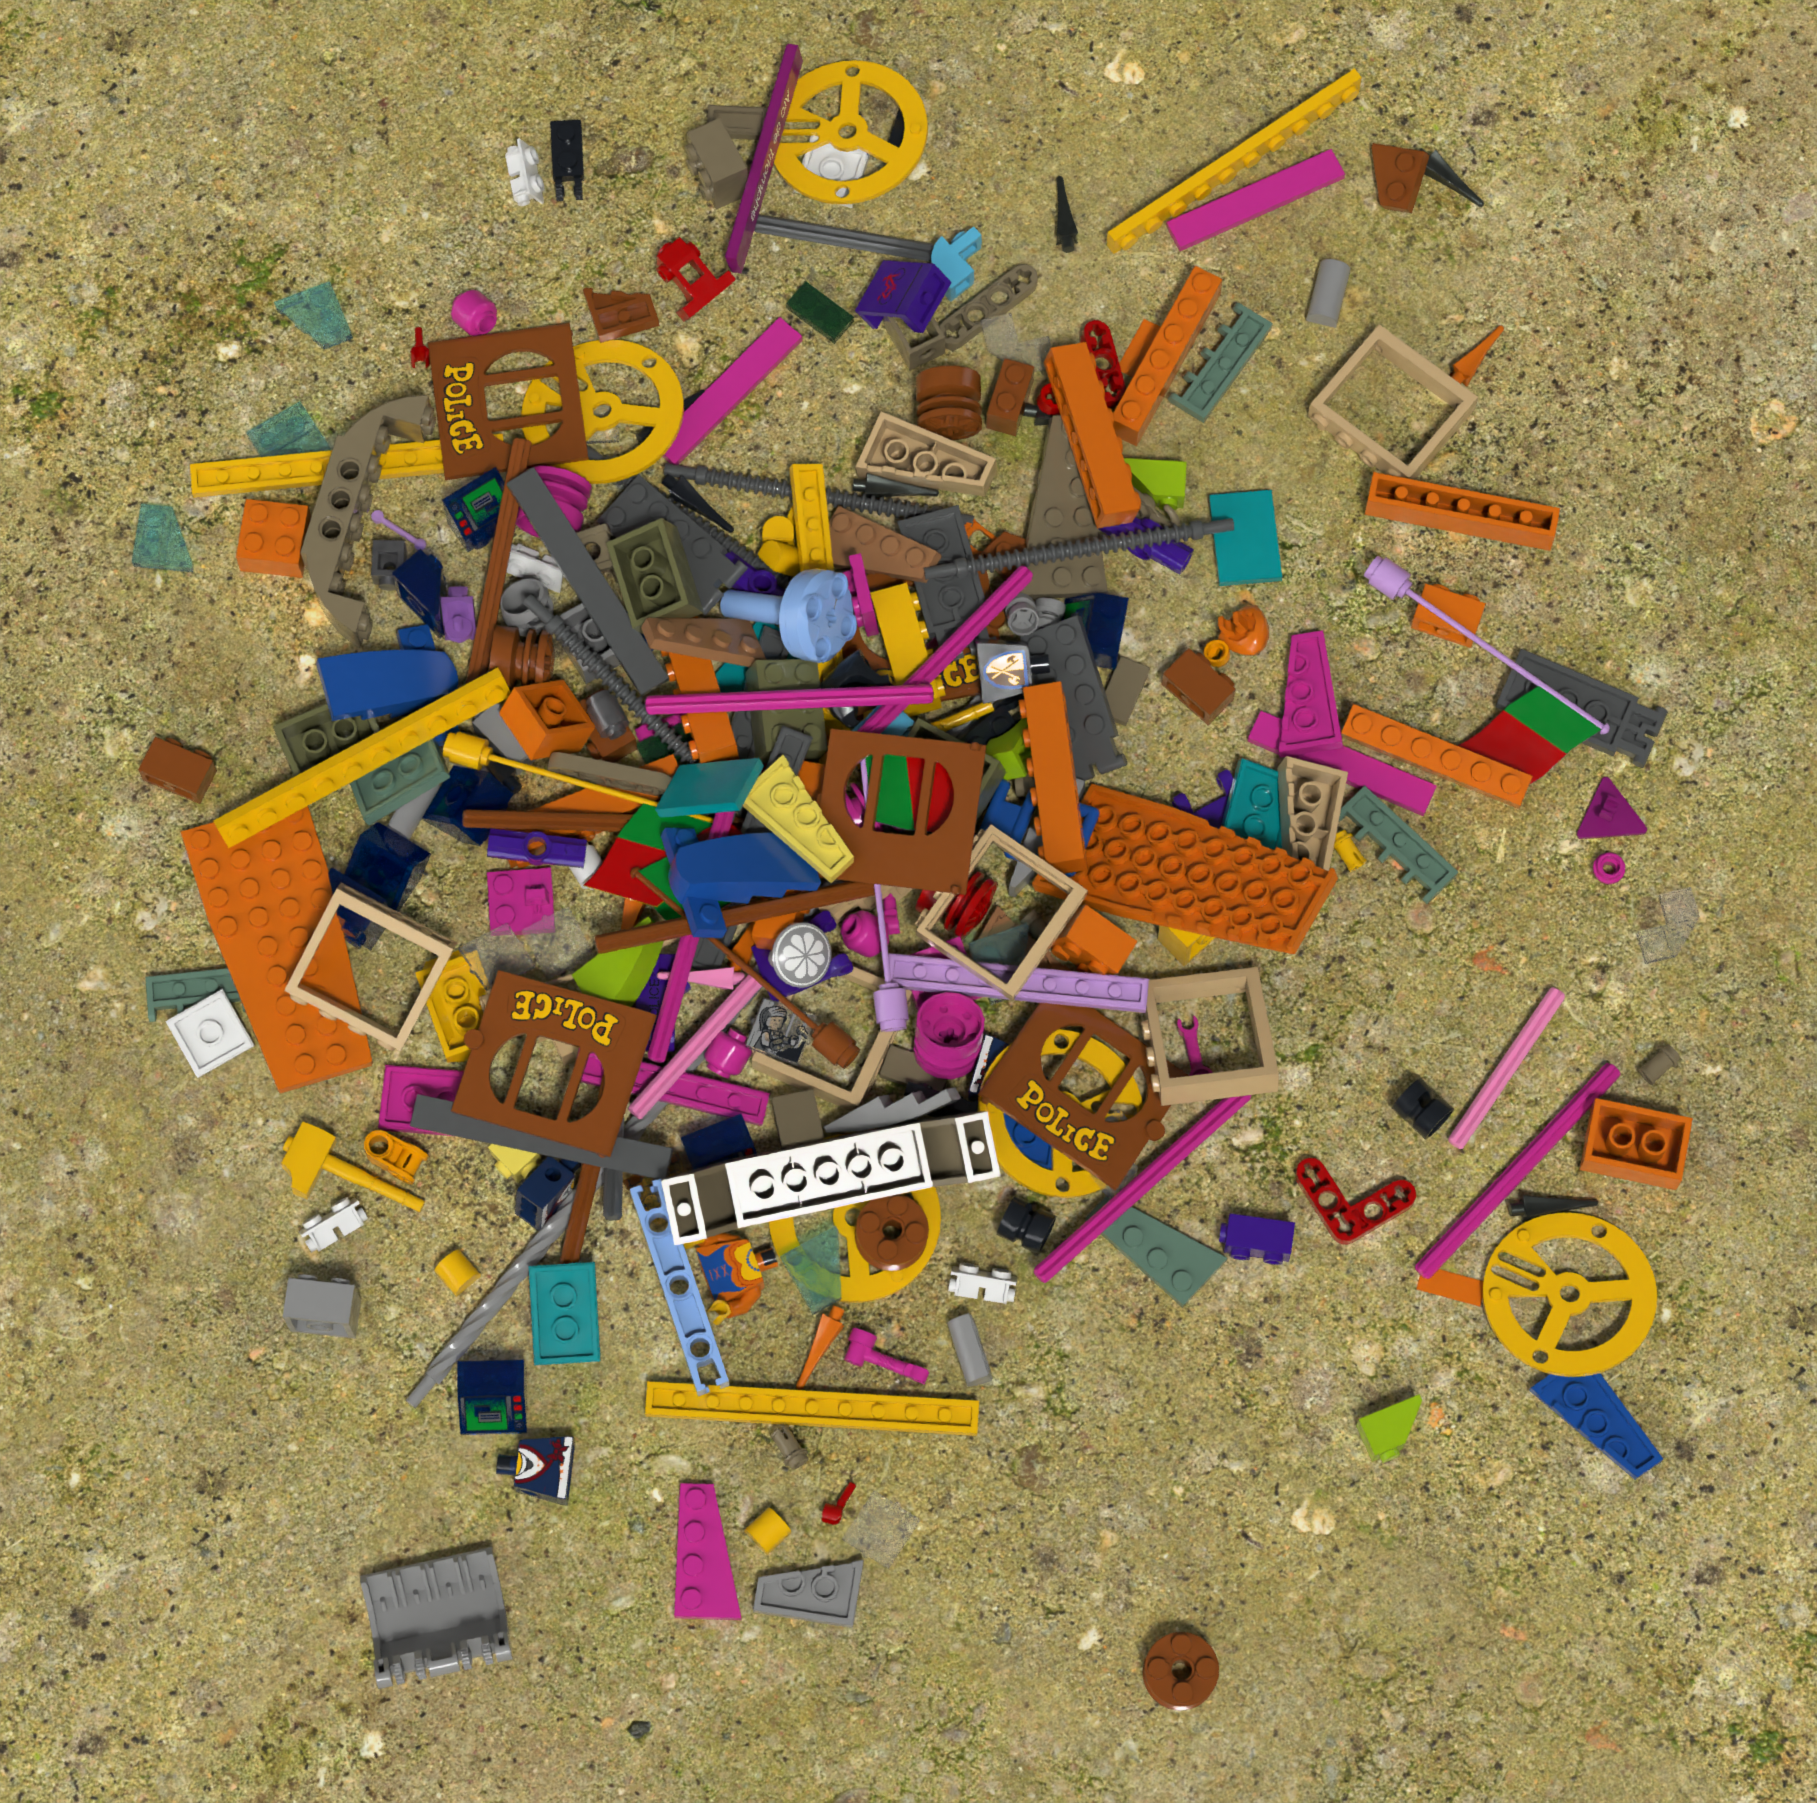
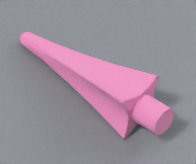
(719, 977)

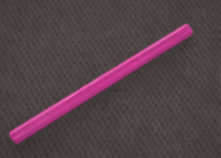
(954, 645)
(789, 699)
(681, 968)
(1517, 1171)
(1138, 1187)

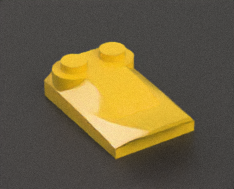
(454, 1005)

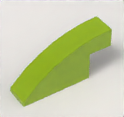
(621, 973)

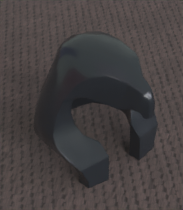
(852, 672)

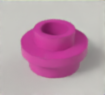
(1609, 859)

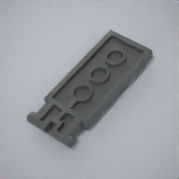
(706, 557)
(949, 599)
(1086, 701)
(1605, 703)

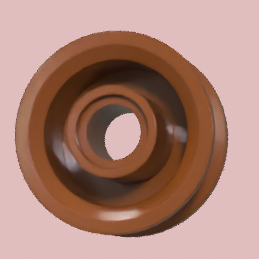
(891, 1253)
(1184, 1649)

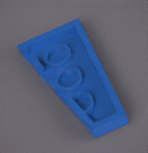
(1601, 1418)

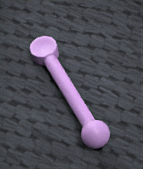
(378, 517)

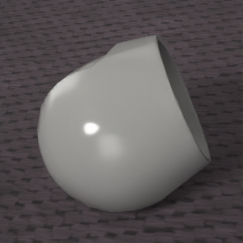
(516, 613)

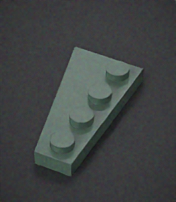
(1162, 1254)

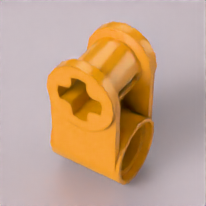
(400, 1158)

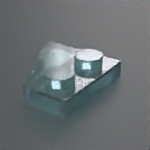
(317, 314)
(287, 433)
(160, 541)
(1001, 948)
(816, 1270)

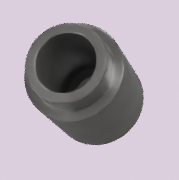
(607, 715)

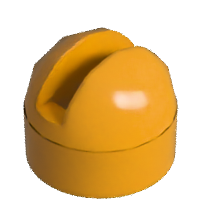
(1212, 650)

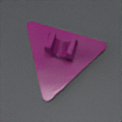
(1610, 815)

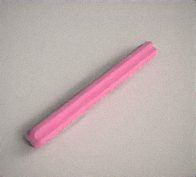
(694, 1047)
(1506, 1068)

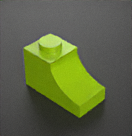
(1011, 751)

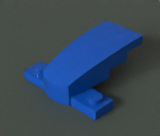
(389, 680)
(730, 872)

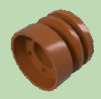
(949, 401)
(522, 660)

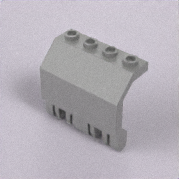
(436, 1616)

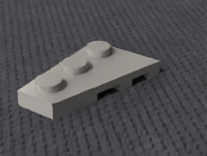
(813, 1595)

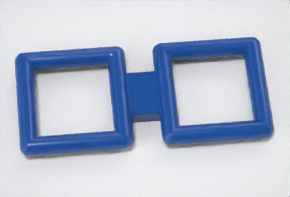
(1014, 819)

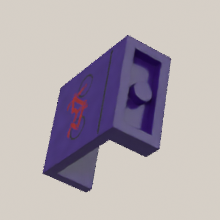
(905, 292)

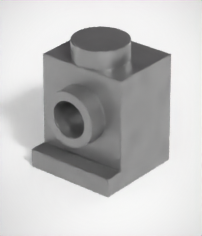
(387, 554)

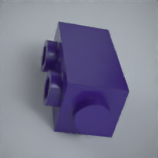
(1257, 1238)

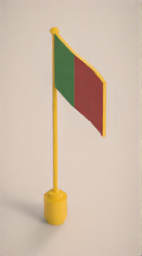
(637, 843)

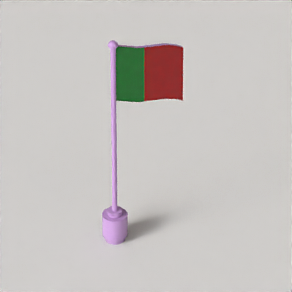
(1530, 731)
(899, 808)

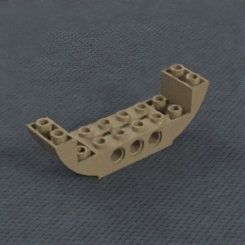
(355, 457)

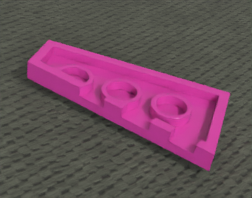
(1310, 705)
(703, 1566)

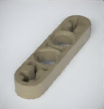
(985, 304)
(609, 774)

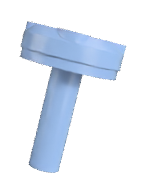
(811, 615)

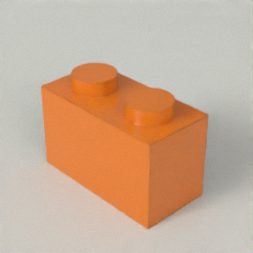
(1462, 608)

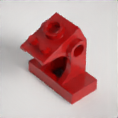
(675, 256)

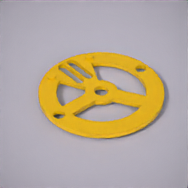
(899, 160)
(665, 420)
(1024, 1170)
(861, 1285)
(1639, 1288)

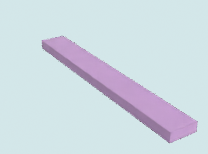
(1043, 986)

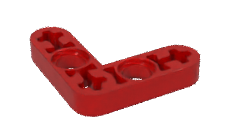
(1106, 351)
(1355, 1213)

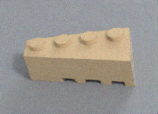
(924, 459)
(1310, 809)

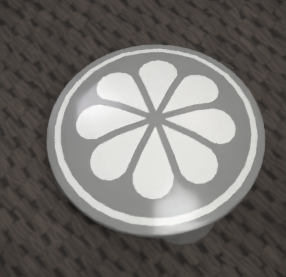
(801, 955)

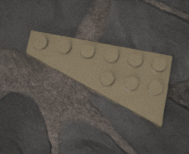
(1062, 515)

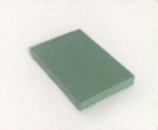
(399, 781)

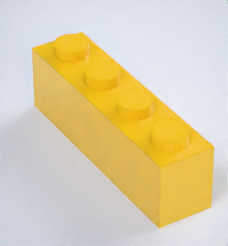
(905, 639)

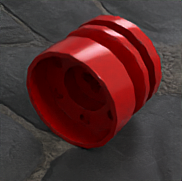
(964, 909)

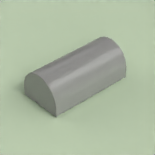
(1328, 292)
(409, 815)
(970, 1350)

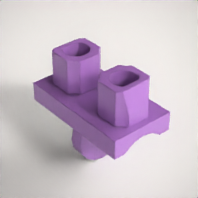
(458, 615)

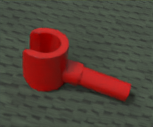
(419, 351)
(833, 1513)

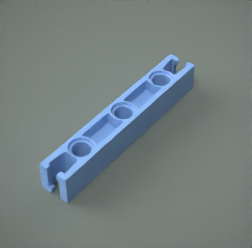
(685, 1309)

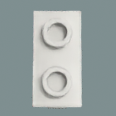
(524, 161)
(525, 564)
(321, 1228)
(971, 1278)

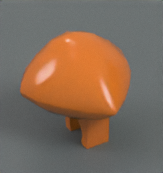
(1245, 631)

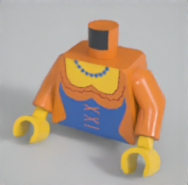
(732, 1273)

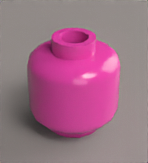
(474, 312)
(862, 933)
(727, 1053)

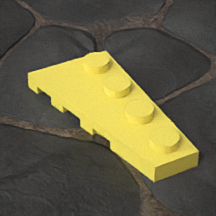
(791, 814)

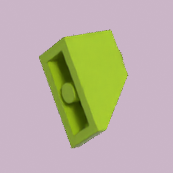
(1160, 480)
(1388, 1429)

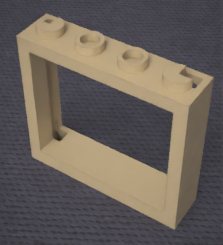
(1419, 369)
(1075, 892)
(392, 921)
(1219, 1084)
(823, 1089)

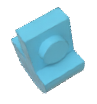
(952, 260)

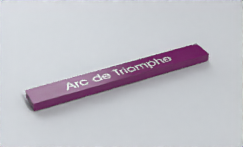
(764, 158)

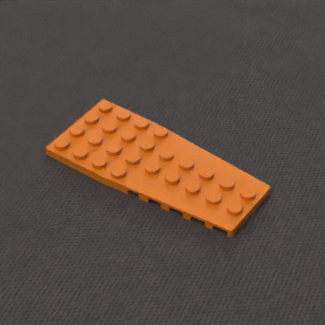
(1193, 877)
(263, 911)

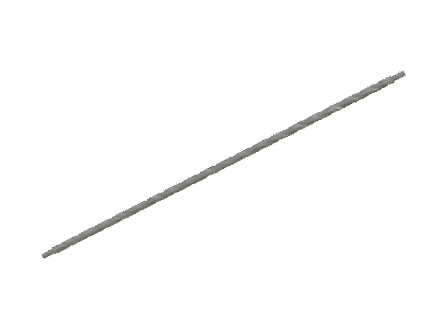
(559, 1222)

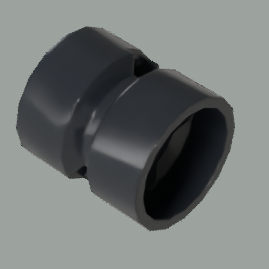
(1423, 1108)
(1026, 1225)

